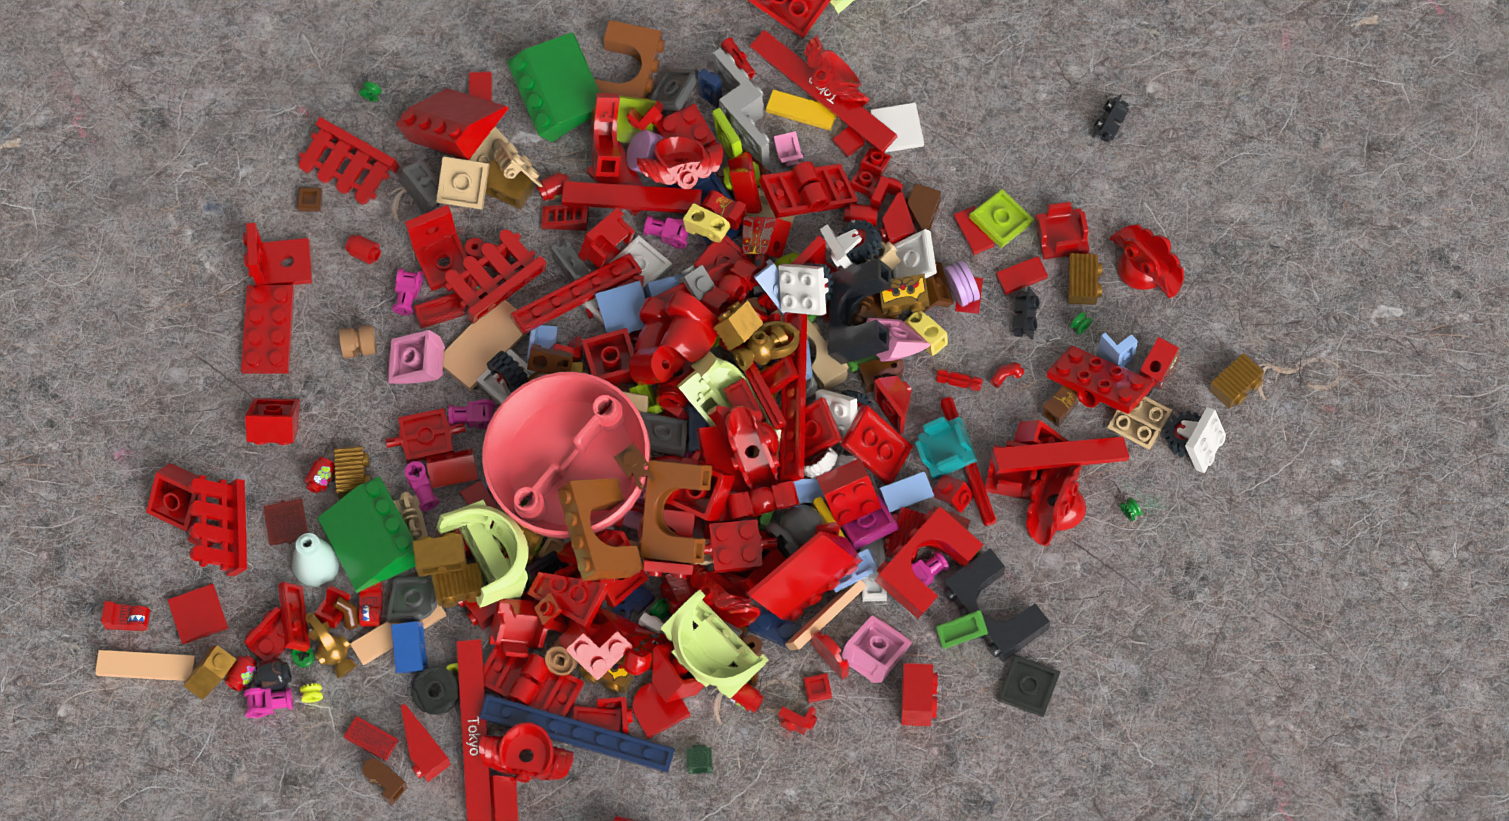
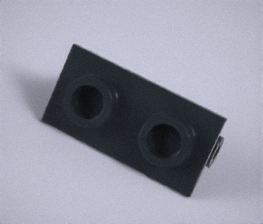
(1115, 111)
(1027, 304)

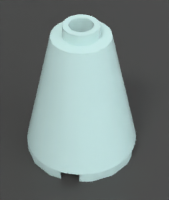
(314, 560)

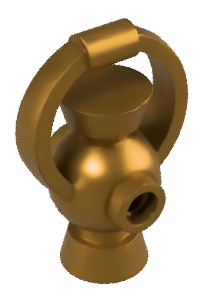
(763, 347)
(331, 649)

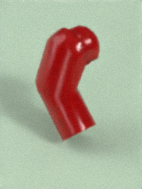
(1004, 371)

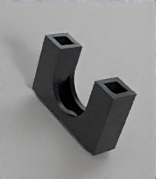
(849, 288)
(1003, 637)

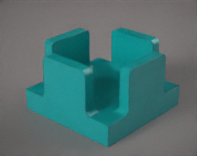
(945, 446)

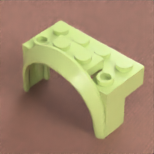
(504, 576)

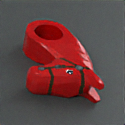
(640, 656)

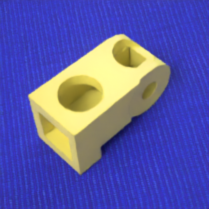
(705, 223)
(929, 330)

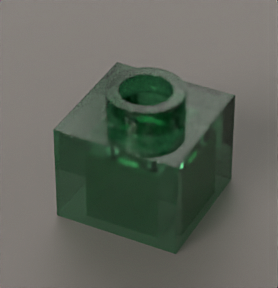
(699, 760)

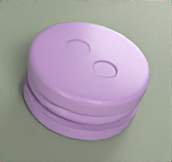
(642, 147)
(962, 283)

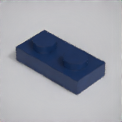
(710, 87)
(773, 628)

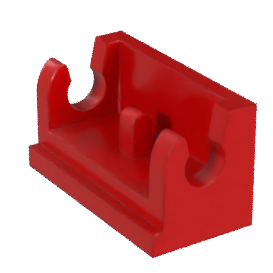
(452, 468)

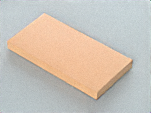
(480, 343)

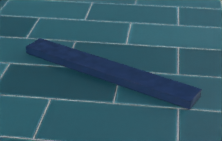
(580, 734)

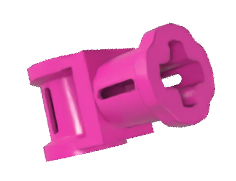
(671, 231)
(407, 288)
(476, 414)
(421, 485)
(927, 570)
(263, 701)

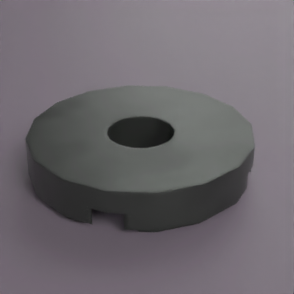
(449, 690)

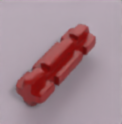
(959, 380)

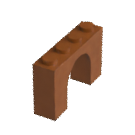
(644, 46)
(657, 538)
(593, 556)

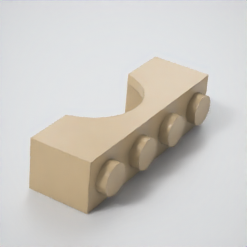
(825, 369)

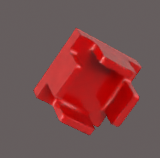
(1062, 231)
(601, 240)
(1010, 483)
(517, 627)

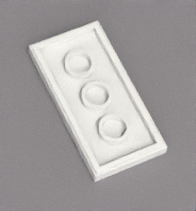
(650, 261)

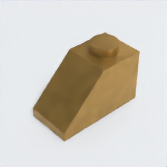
(209, 671)

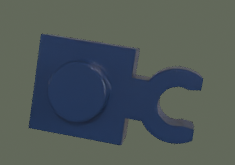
(636, 602)

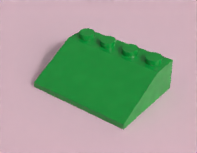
(555, 85)
(369, 535)

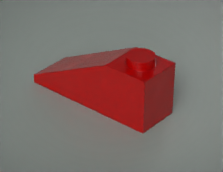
(424, 752)

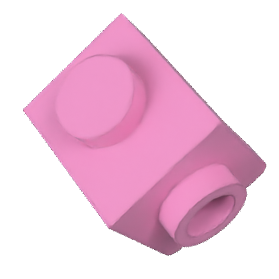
(787, 148)

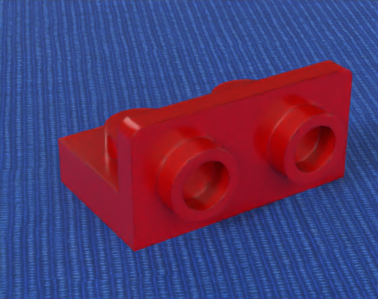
(268, 638)

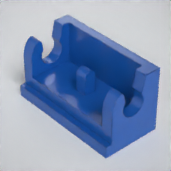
(409, 647)

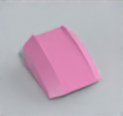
(902, 340)
(416, 358)
(875, 649)

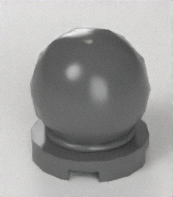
(795, 528)

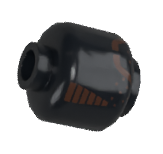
(273, 675)

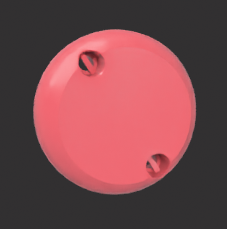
(555, 435)

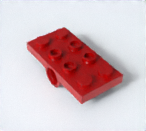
(807, 190)
(1099, 380)
(530, 682)

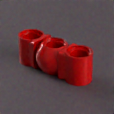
(732, 287)
(762, 500)

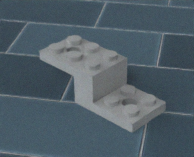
(742, 106)

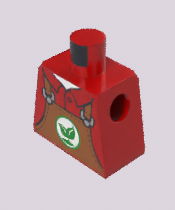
(1162, 359)

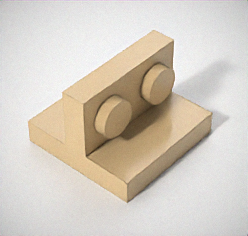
(463, 183)

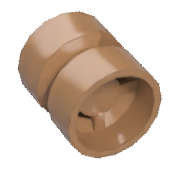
(357, 341)
(559, 660)

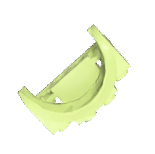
(707, 382)
(711, 647)

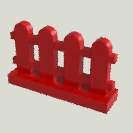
(358, 162)
(512, 280)
(232, 524)

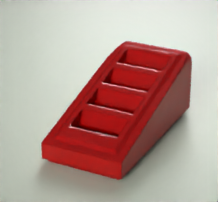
(573, 224)

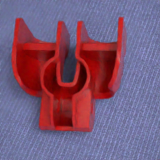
(670, 336)

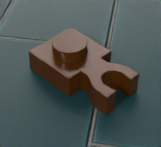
(633, 463)

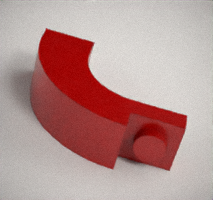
(604, 135)

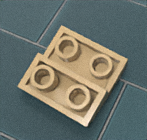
(1142, 424)

